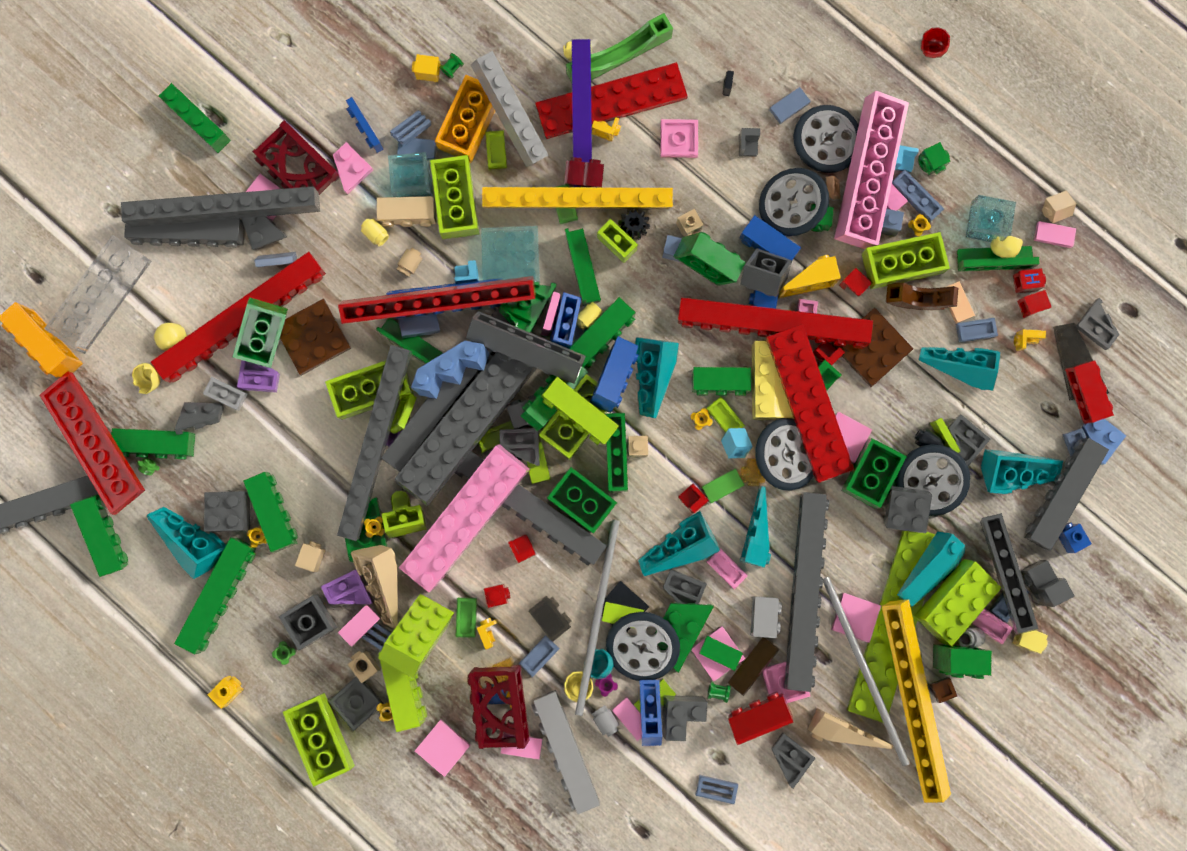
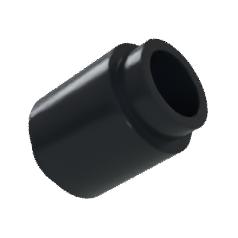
(927, 437)

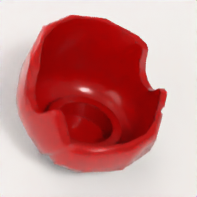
(935, 42)

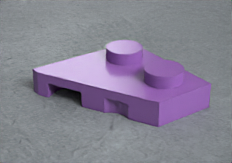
(257, 378)
(347, 590)

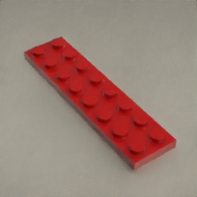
(616, 99)
(809, 403)
(92, 443)

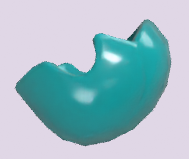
(602, 664)

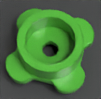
(147, 466)
(278, 653)

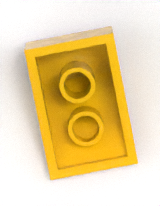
(817, 276)

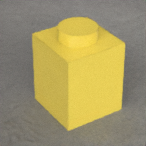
(1032, 641)

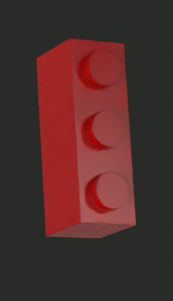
(1089, 392)

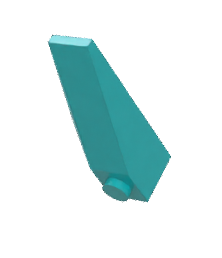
(974, 368)
(655, 370)
(1012, 471)
(757, 539)
(189, 544)
(686, 545)
(933, 567)

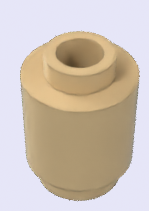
(409, 262)

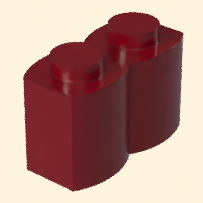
(584, 173)

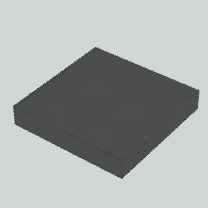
(355, 703)

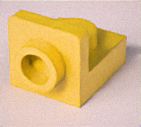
(605, 131)
(1029, 337)
(486, 636)

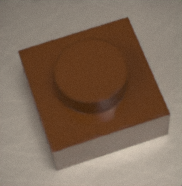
(943, 690)

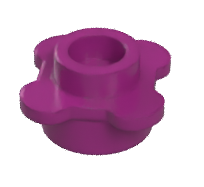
(611, 685)

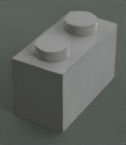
(765, 617)

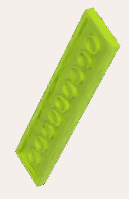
(878, 651)

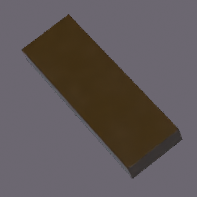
(753, 666)

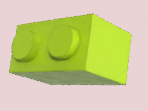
(617, 241)

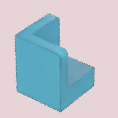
(906, 158)
(466, 272)
(736, 443)

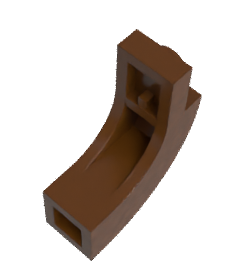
(919, 298)

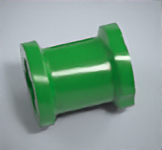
(451, 65)
(718, 692)

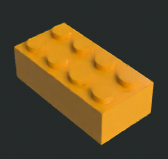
(466, 120)
(42, 346)

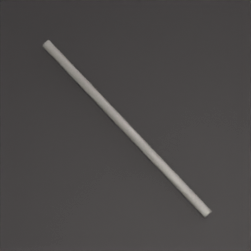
(597, 618)
(866, 672)

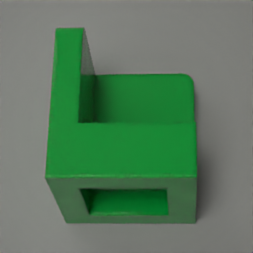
(829, 374)

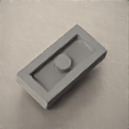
(225, 393)

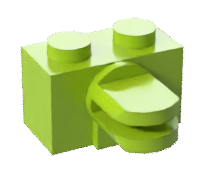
(403, 518)

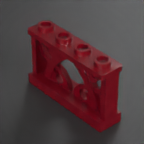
(294, 139)
(514, 685)

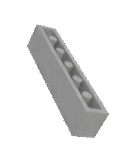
(509, 109)
(566, 751)

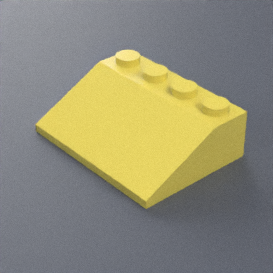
(767, 390)

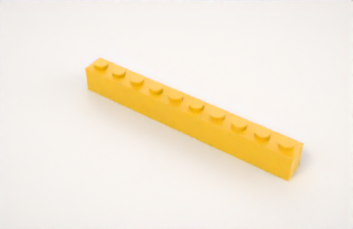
(576, 197)
(916, 701)

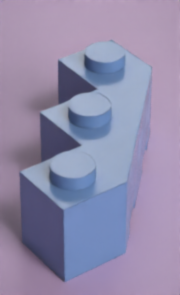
(449, 368)

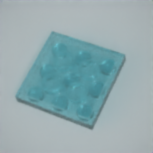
(510, 252)

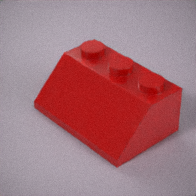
(760, 718)

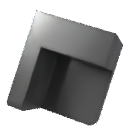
(749, 141)

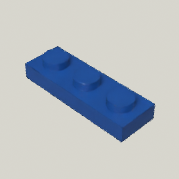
(363, 125)

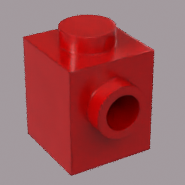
(497, 595)

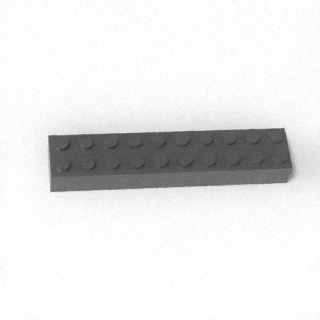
(463, 427)

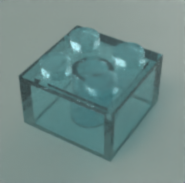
(410, 175)
(990, 218)

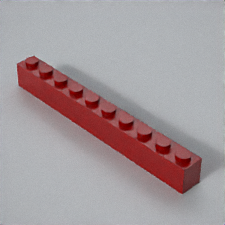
(437, 300)
(771, 321)
(226, 325)

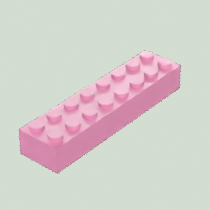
(871, 170)
(464, 518)

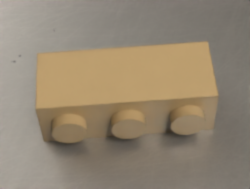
(406, 211)

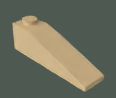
(380, 573)
(836, 730)

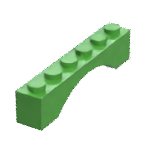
(647, 37)

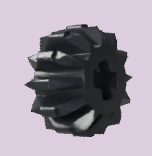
(629, 218)

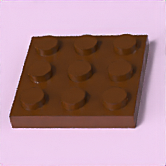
(313, 337)
(881, 355)

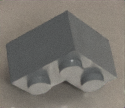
(1045, 586)
(678, 711)

